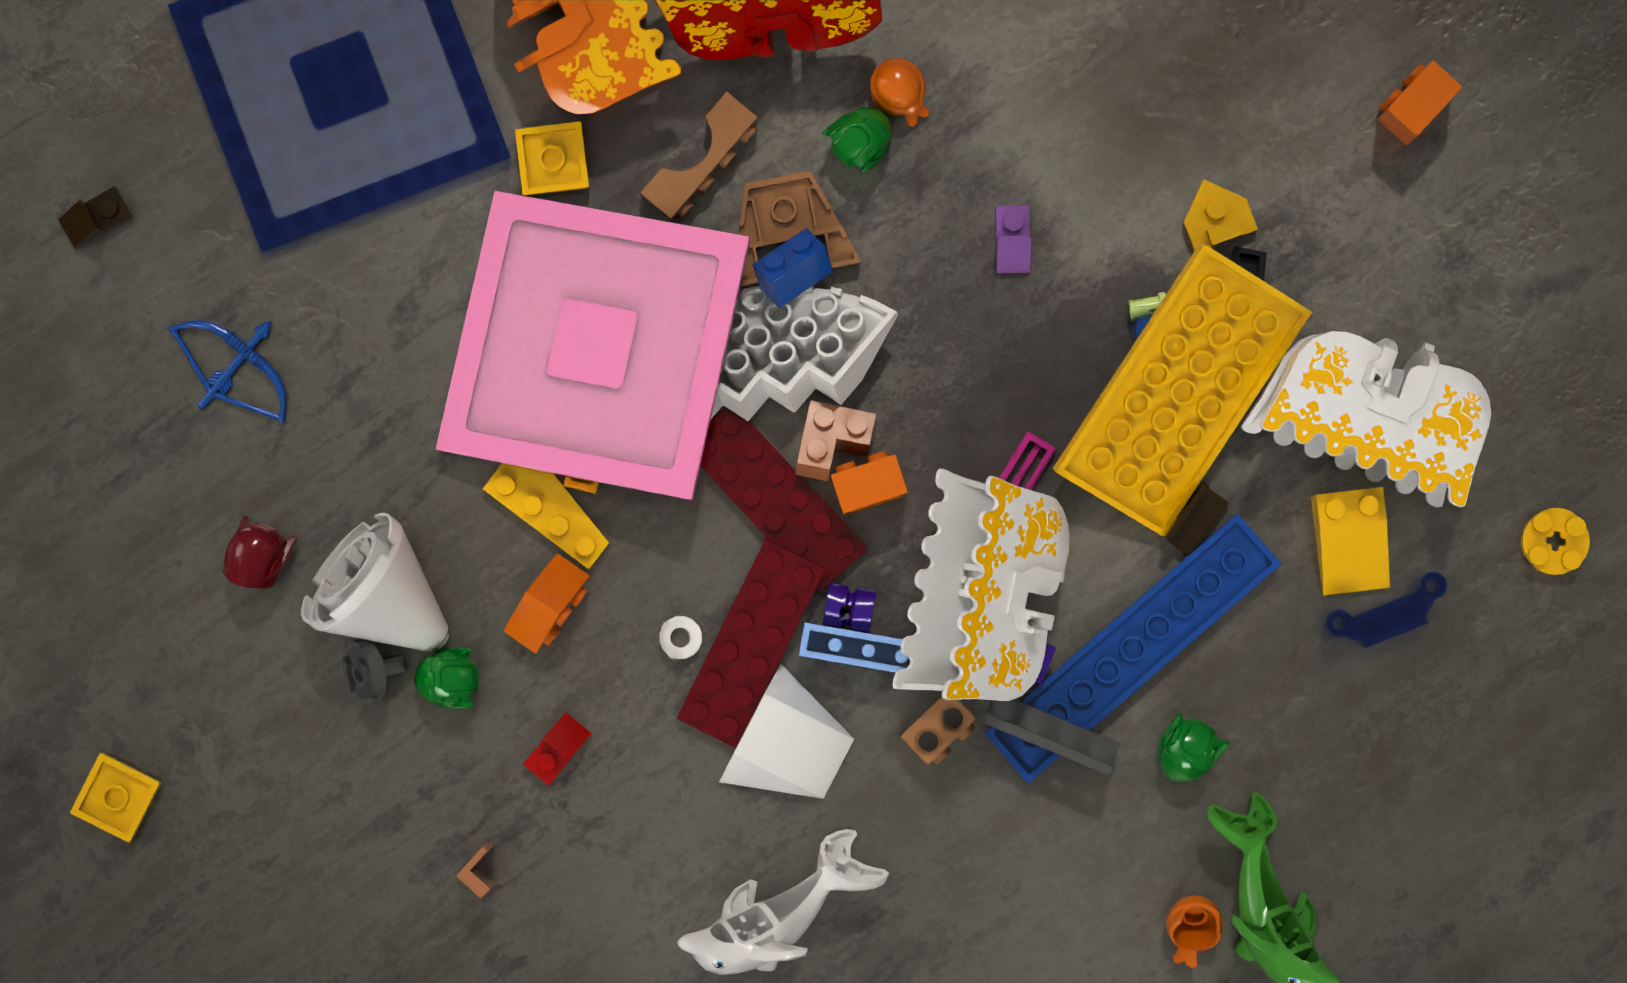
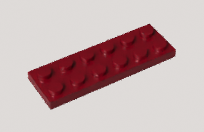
(775, 497)
(751, 643)

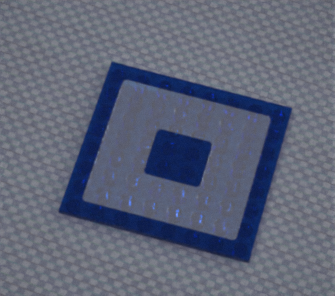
(337, 104)

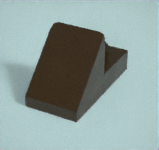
(92, 218)

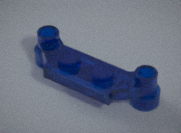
(1390, 618)

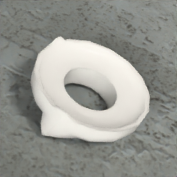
(690, 627)

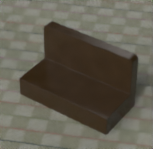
(1195, 519)

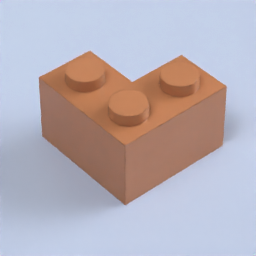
(832, 429)

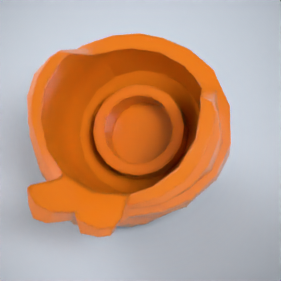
(899, 89)
(1193, 926)

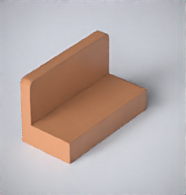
(474, 877)

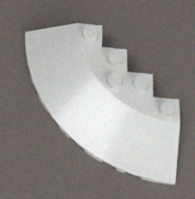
(806, 345)

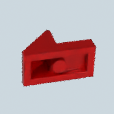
(557, 748)

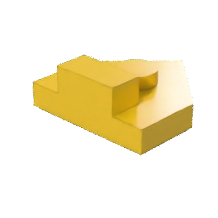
(1217, 216)

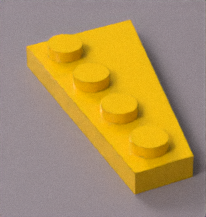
(549, 509)

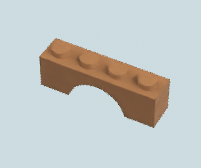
(673, 190)

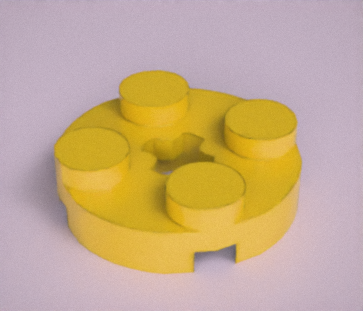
(1570, 529)

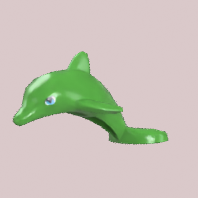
(1270, 928)

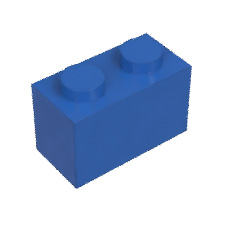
(792, 268)

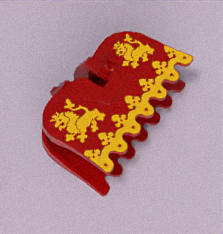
(746, 26)

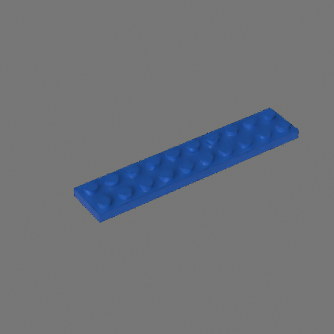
(1144, 638)

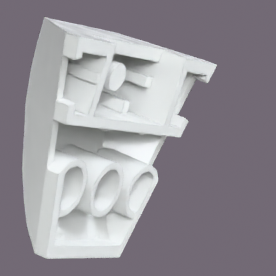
(789, 743)

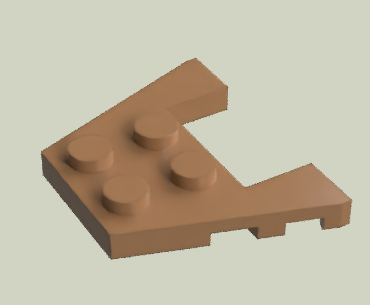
(782, 208)

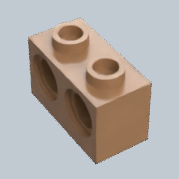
(932, 721)

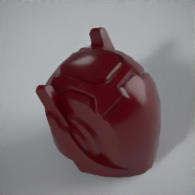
(256, 555)

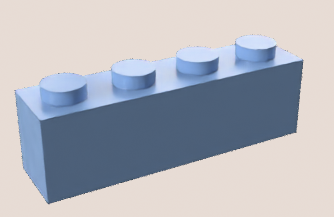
(852, 648)

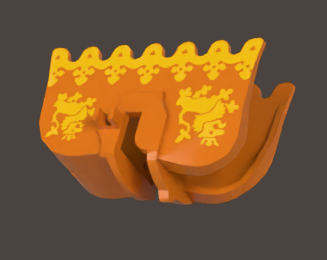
(594, 52)

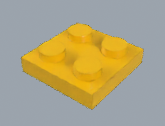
(552, 159)
(115, 797)

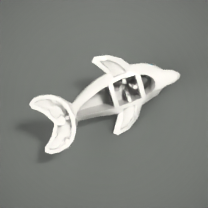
(764, 931)

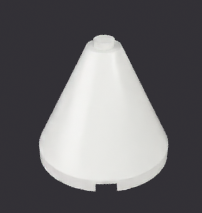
(376, 591)

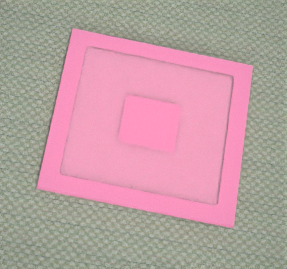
(593, 344)

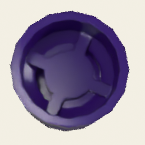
(861, 610)

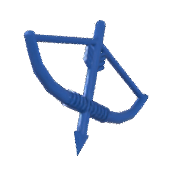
(222, 380)

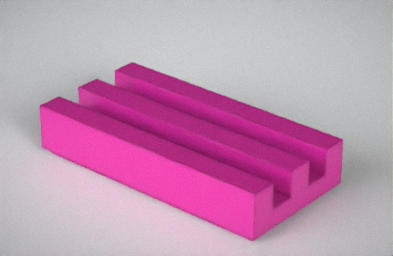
(1038, 444)

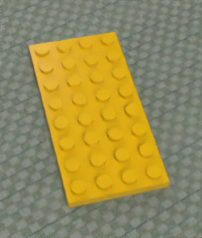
(1182, 389)

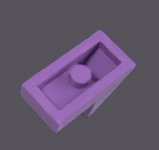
(1013, 239)

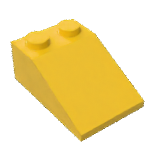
(1351, 540)

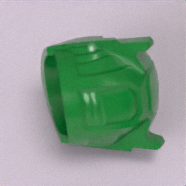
(860, 138)
(448, 678)
(1188, 749)

